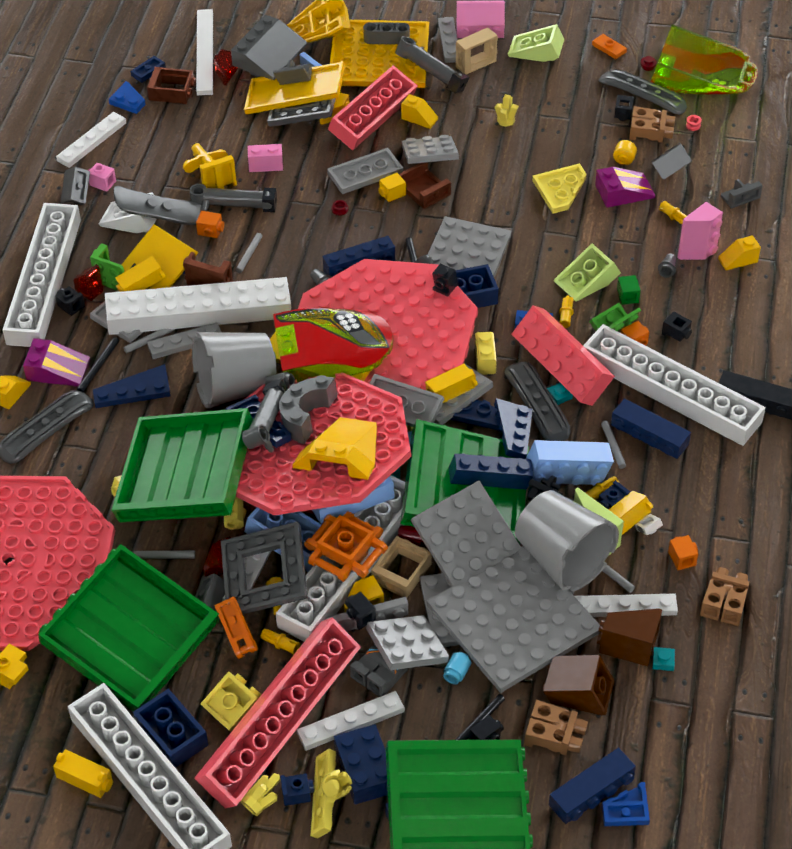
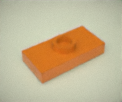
(609, 46)

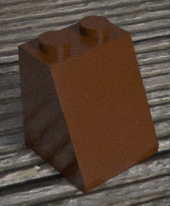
(630, 634)
(579, 683)

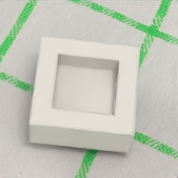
(649, 524)

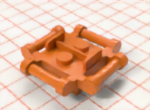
(347, 543)

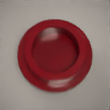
(648, 63)
(339, 207)

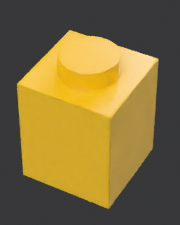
(392, 187)

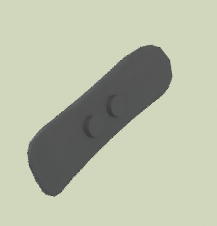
(652, 92)
(156, 206)
(535, 395)
(43, 425)

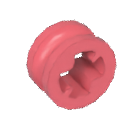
(693, 122)

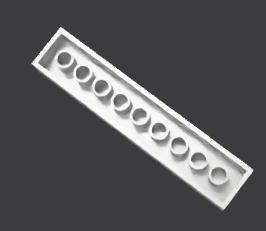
(42, 274)
(196, 305)
(676, 385)
(324, 589)
(147, 772)

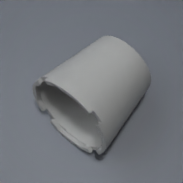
(231, 365)
(566, 539)

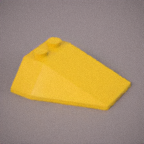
(321, 20)
(346, 443)

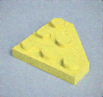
(560, 186)

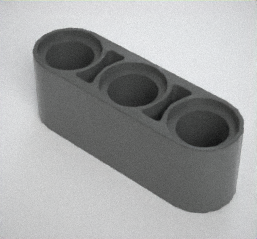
(385, 32)

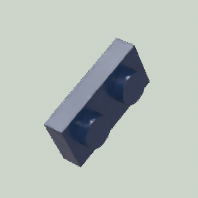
(145, 70)

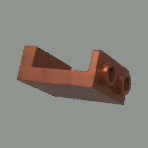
(424, 185)
(201, 273)

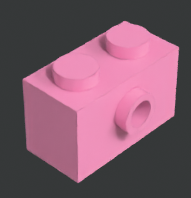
(265, 158)

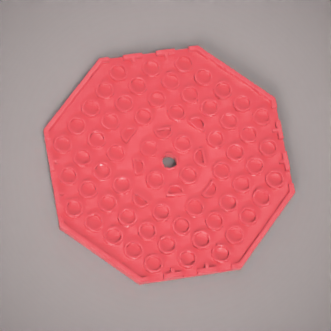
(426, 326)
(279, 489)
(54, 547)

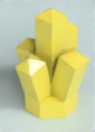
(506, 111)
(236, 519)
(261, 794)

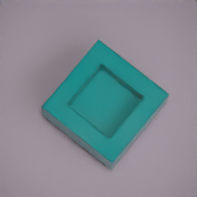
(560, 393)
(663, 659)

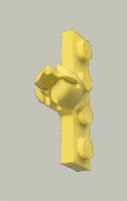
(328, 787)

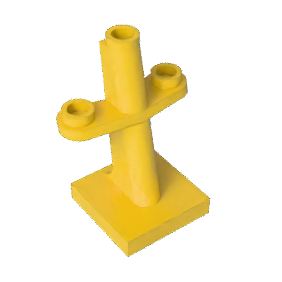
(215, 167)

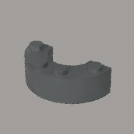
(303, 398)

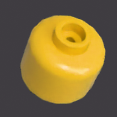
(625, 152)

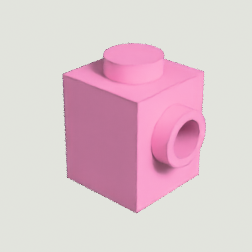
(102, 177)

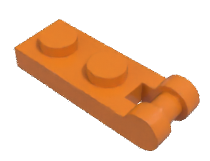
(235, 627)

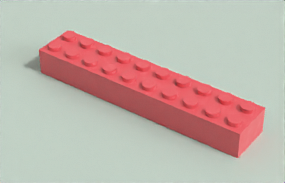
(277, 713)

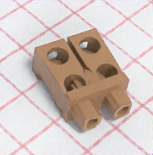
(651, 124)
(726, 589)
(554, 727)

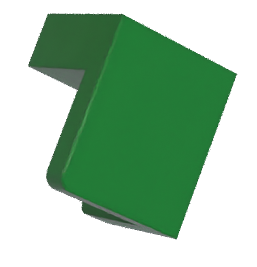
(628, 289)

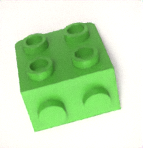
(108, 269)
(615, 318)

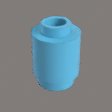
(457, 668)

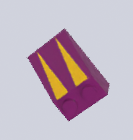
(622, 186)
(54, 363)

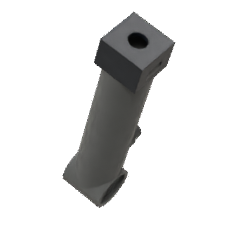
(409, 50)
(233, 197)
(260, 427)

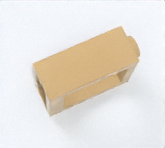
(468, 64)
(393, 581)

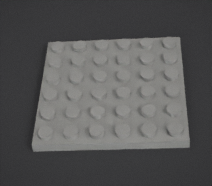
(513, 619)

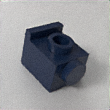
(613, 495)
(296, 789)

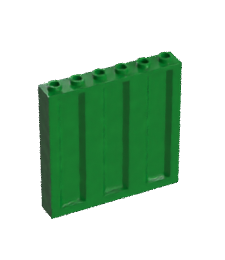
(183, 466)
(429, 477)
(128, 628)
(457, 794)

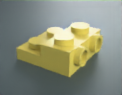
(230, 700)

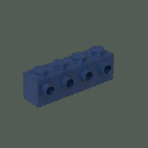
(376, 249)
(650, 428)
(490, 471)
(592, 786)

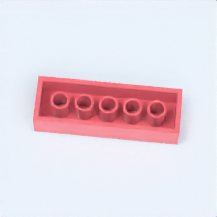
(372, 107)
(563, 355)

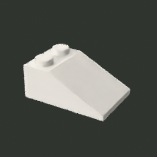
(120, 220)

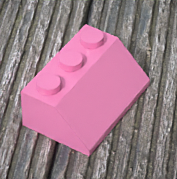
(478, 15)
(700, 233)

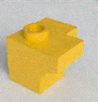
(12, 666)

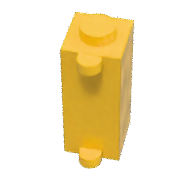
(140, 276)
(452, 382)
(632, 509)
(83, 773)

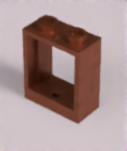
(172, 76)

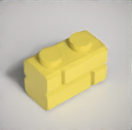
(485, 353)

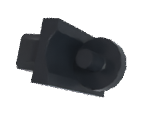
(537, 488)

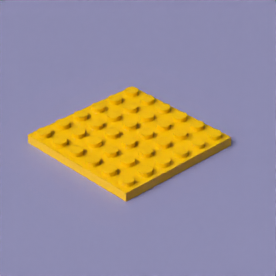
(368, 62)

